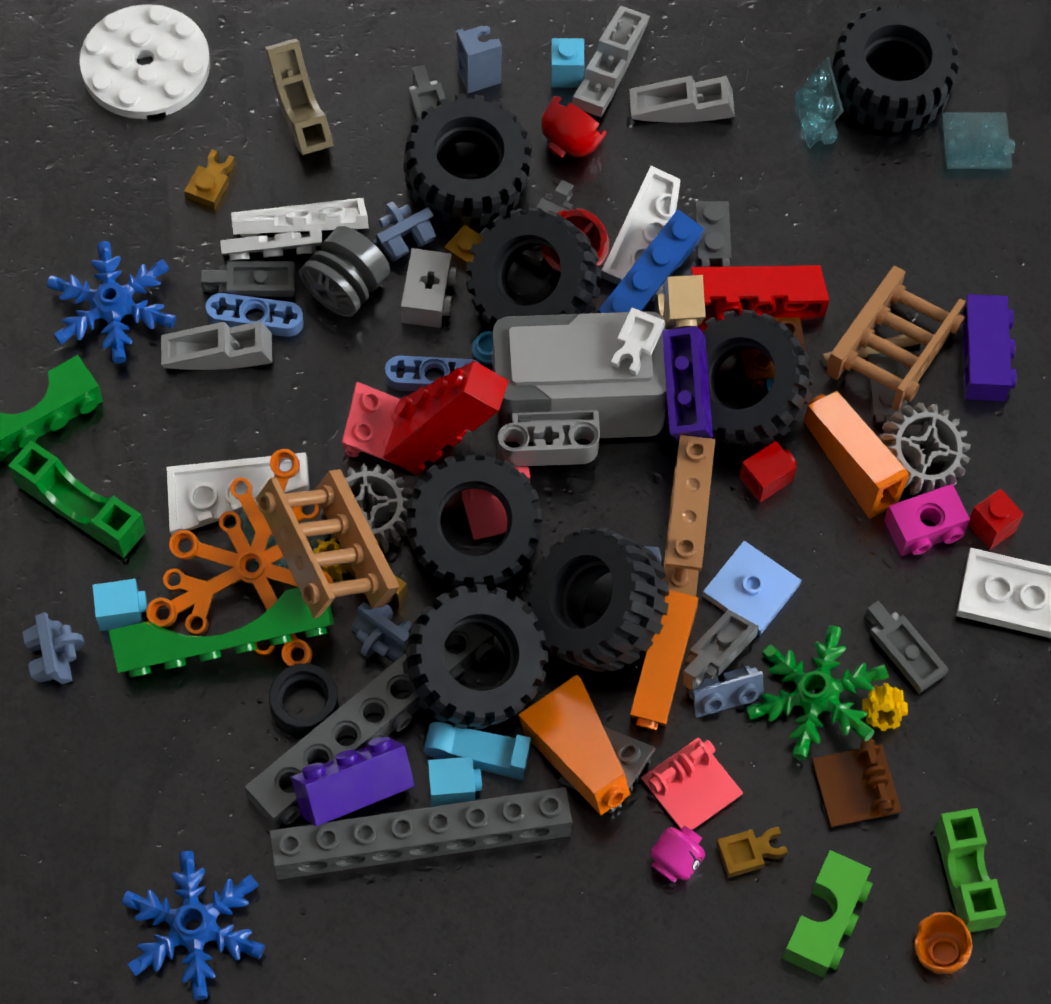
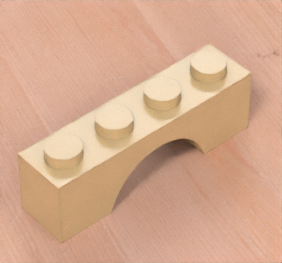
(682, 301)

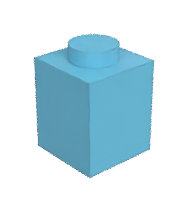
(567, 62)
(118, 604)
(453, 780)

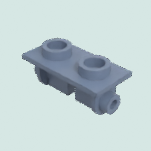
(739, 688)

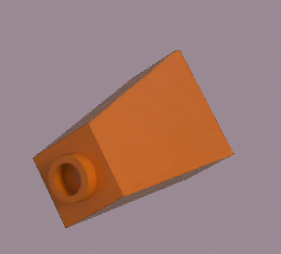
(856, 453)
(664, 662)
(576, 744)

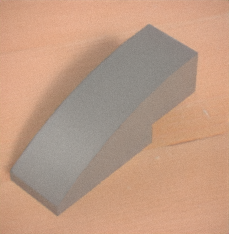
(683, 100)
(217, 347)

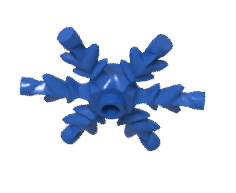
(111, 302)
(193, 912)

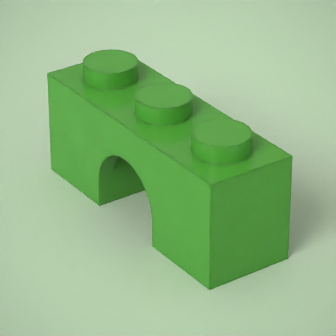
(962, 852)
(816, 943)

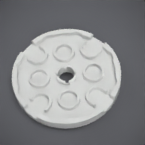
(141, 31)

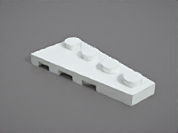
(301, 218)

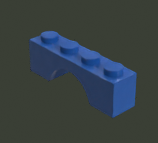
(656, 263)

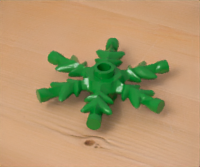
(817, 682)

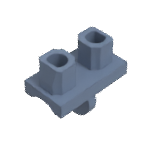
(391, 238)
(379, 633)
(57, 648)

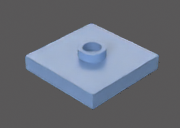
(752, 586)

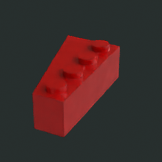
(765, 289)
(443, 414)

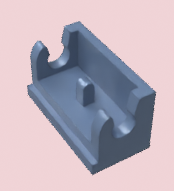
(478, 61)

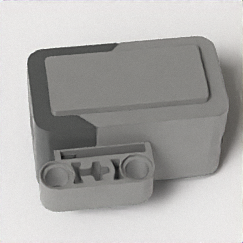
(569, 390)

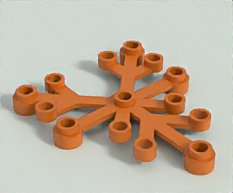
(201, 592)

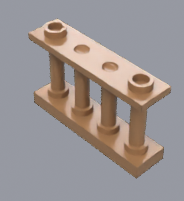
(878, 313)
(688, 513)
(352, 531)

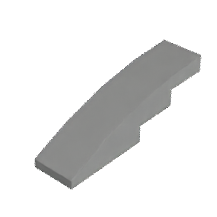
(610, 61)

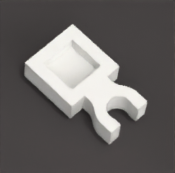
(638, 337)

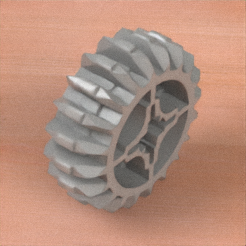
(932, 424)
(381, 506)

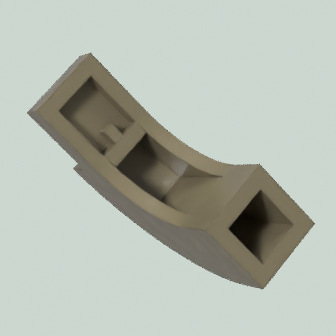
(296, 99)

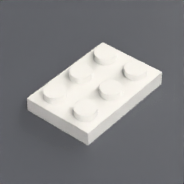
(1006, 592)

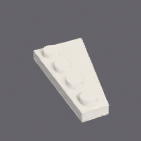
(648, 215)
(202, 490)

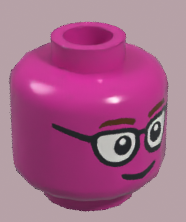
(677, 853)

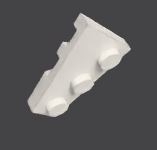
(240, 248)

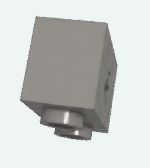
(426, 271)

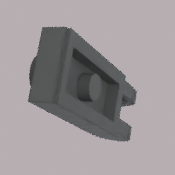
(716, 239)

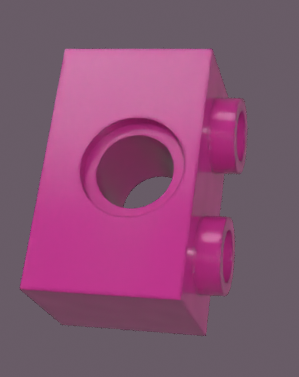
(940, 507)

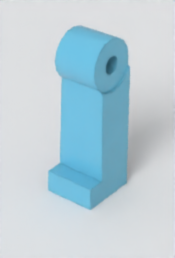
(489, 751)

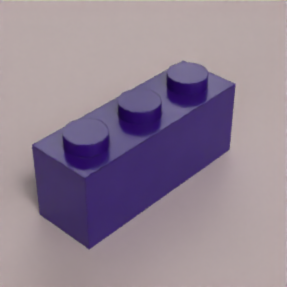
(988, 348)
(687, 382)
(352, 780)

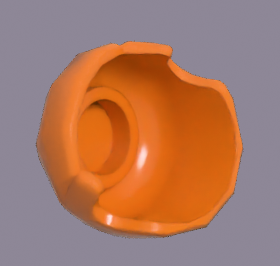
(943, 943)

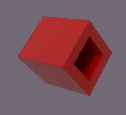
(768, 471)
(995, 519)

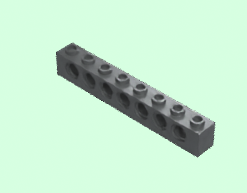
(350, 720)
(421, 833)

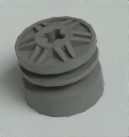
(344, 271)

